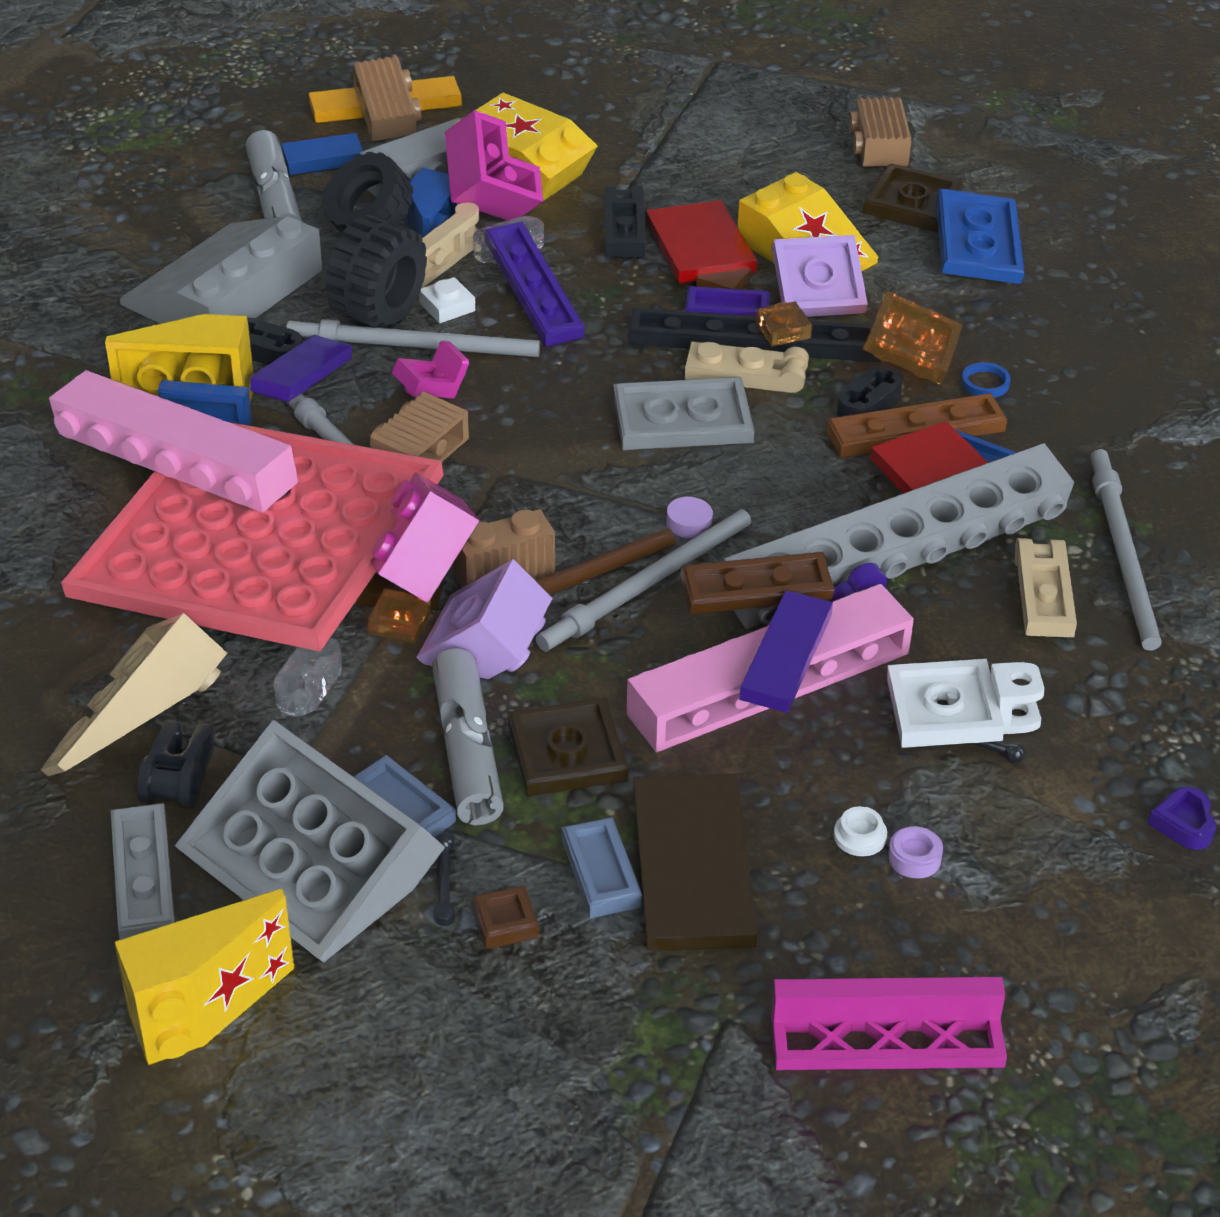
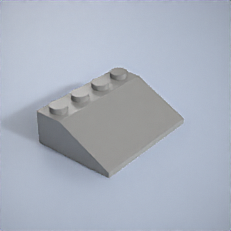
(232, 272)
(315, 833)

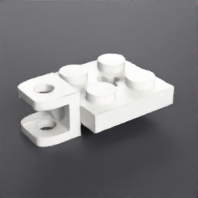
(977, 701)

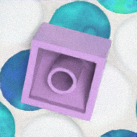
(491, 620)

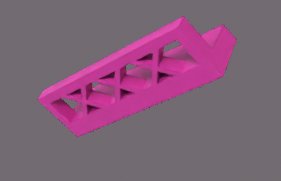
(885, 1012)

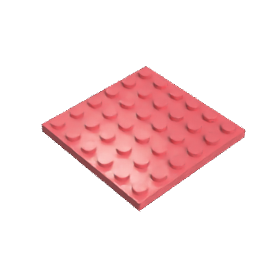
(249, 571)

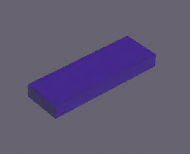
(300, 368)
(786, 651)

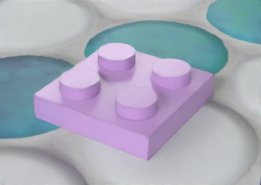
(820, 274)

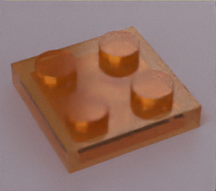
(913, 337)

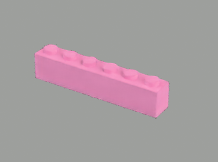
(175, 440)
(704, 687)

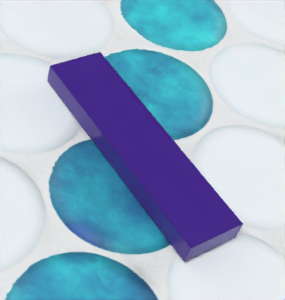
(534, 284)

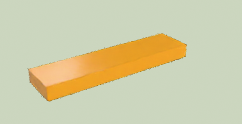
(344, 103)

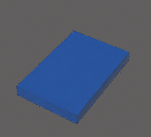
(979, 236)

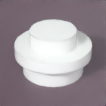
(860, 831)

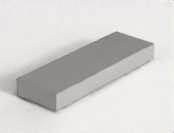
(142, 869)

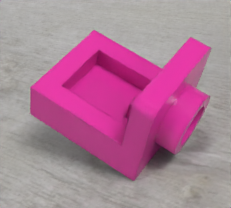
(437, 377)

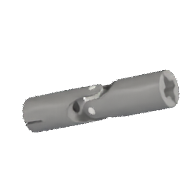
(271, 173)
(467, 737)

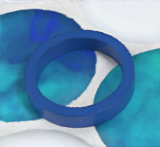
(986, 367)

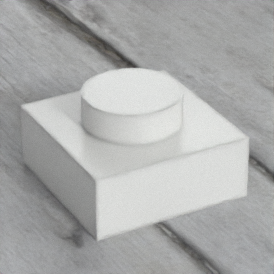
(447, 300)

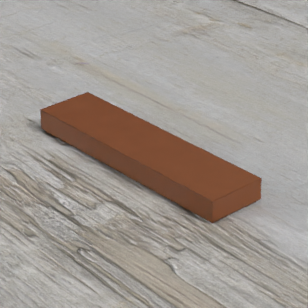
(859, 432)

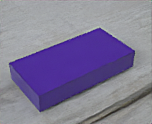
(726, 300)

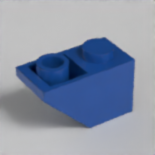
(430, 201)

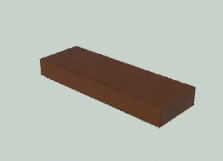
(754, 582)

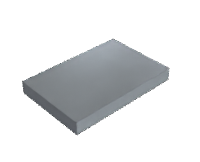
(682, 413)

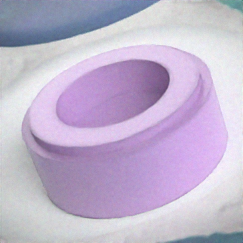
(689, 517)
(915, 852)

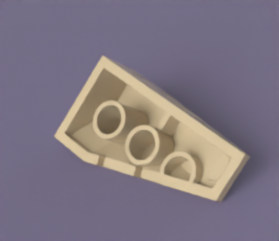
(153, 675)

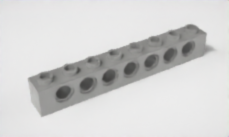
(929, 520)

